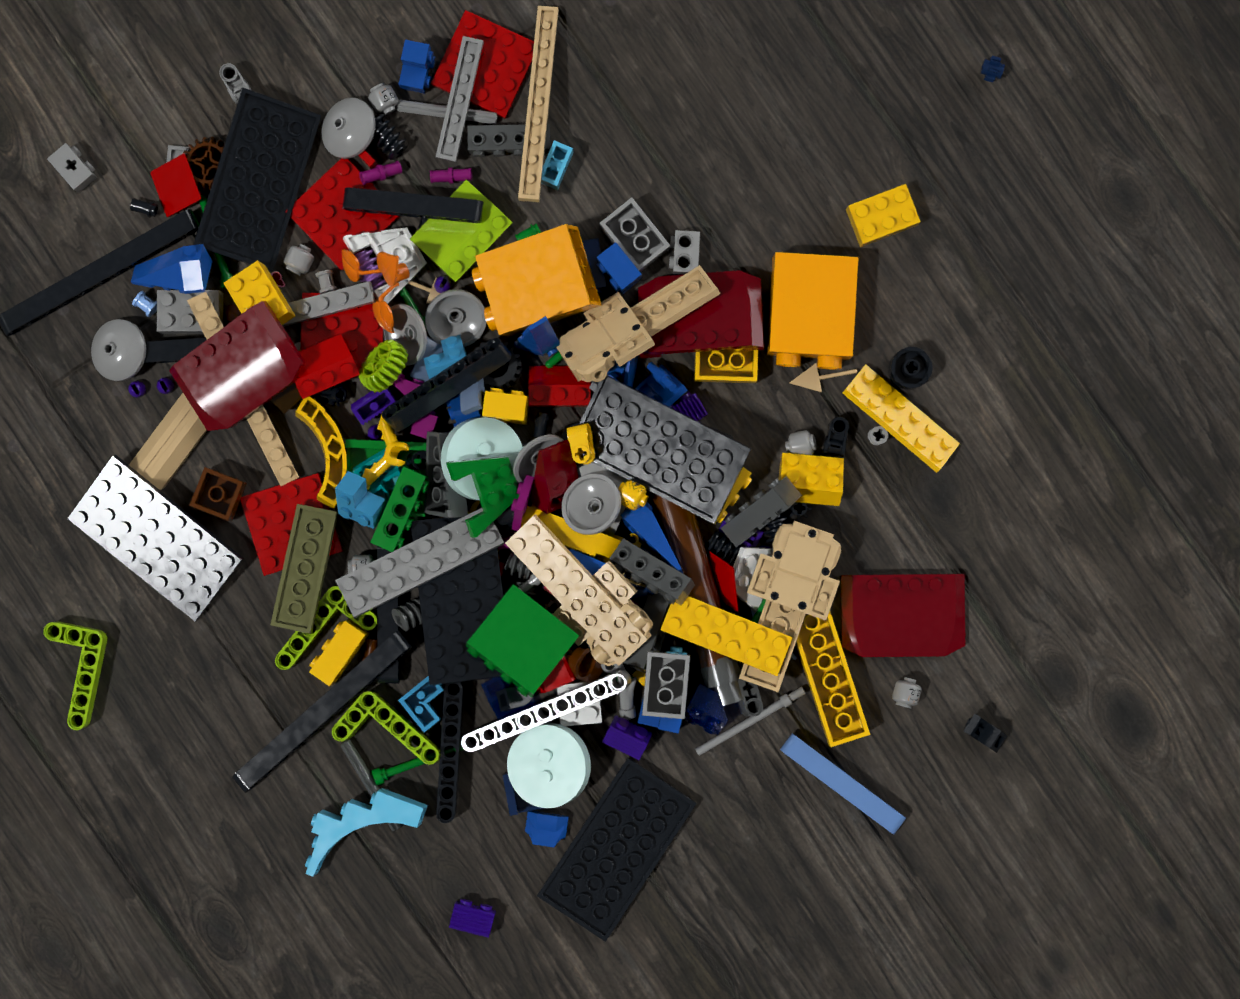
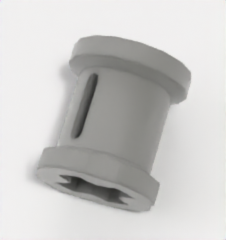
(326, 281)
(883, 432)

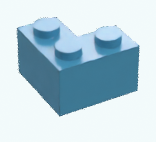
(452, 352)
(357, 503)
(418, 704)

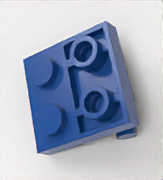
(661, 385)

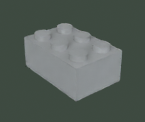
(635, 234)
(175, 314)
(665, 685)

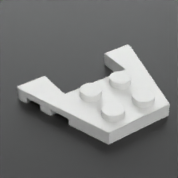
(393, 242)
(744, 569)

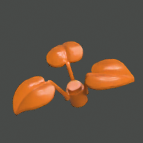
(392, 273)

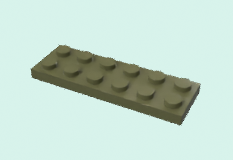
(304, 568)

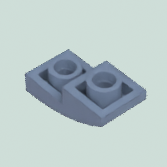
(419, 370)
(471, 398)

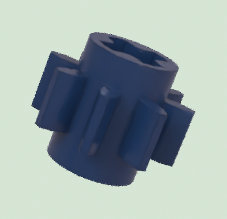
(992, 68)

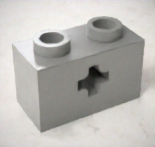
(62, 161)

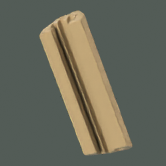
(169, 444)

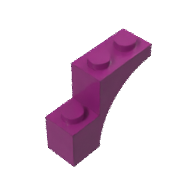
(424, 424)

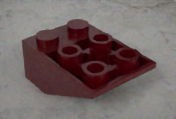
(553, 476)

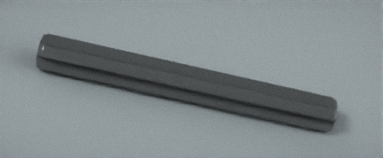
(363, 773)

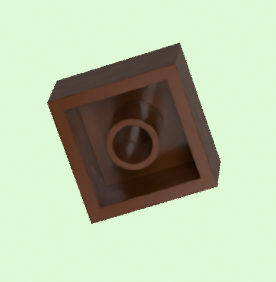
(218, 494)

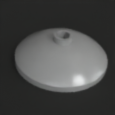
(355, 129)
(468, 322)
(408, 332)
(127, 350)
(527, 457)
(584, 496)

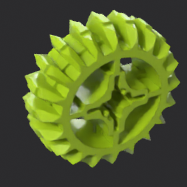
(383, 366)

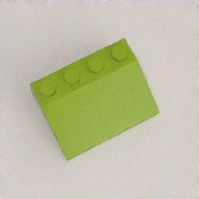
(454, 243)

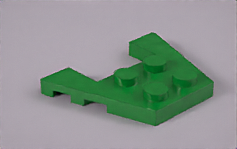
(494, 486)

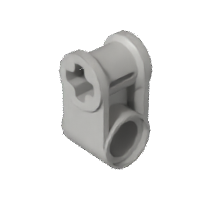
(234, 84)

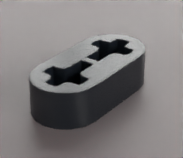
(416, 455)

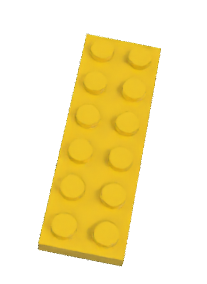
(901, 418)
(727, 634)

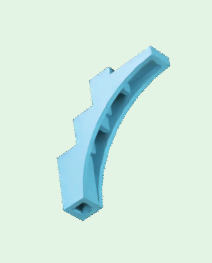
(385, 808)

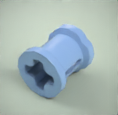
(145, 303)

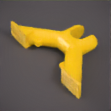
(389, 459)

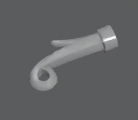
(626, 708)

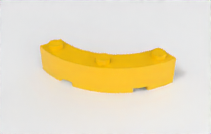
(332, 445)
(597, 546)

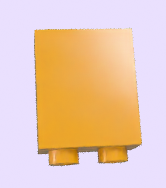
(536, 280)
(812, 309)

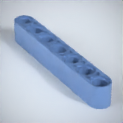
(843, 783)

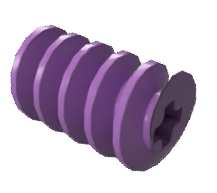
(367, 263)

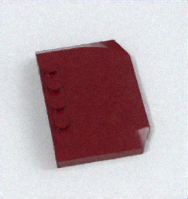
(722, 323)
(238, 368)
(903, 614)

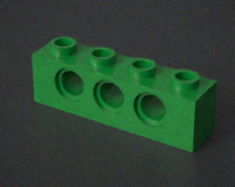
(382, 536)

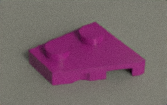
(520, 505)

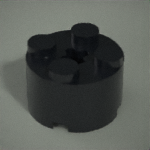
(900, 375)

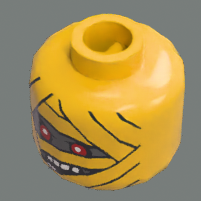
(632, 495)

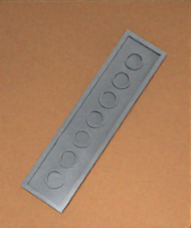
(415, 564)

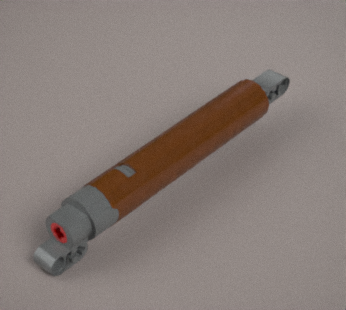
(686, 542)

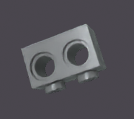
(690, 253)

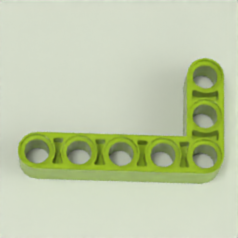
(320, 623)
(84, 667)
(389, 724)

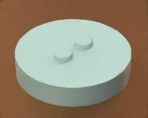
(477, 440)
(548, 765)

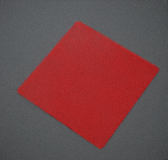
(175, 185)
(724, 580)

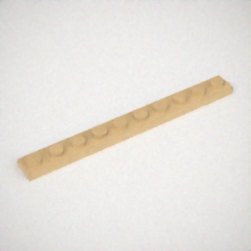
(538, 104)
(258, 420)

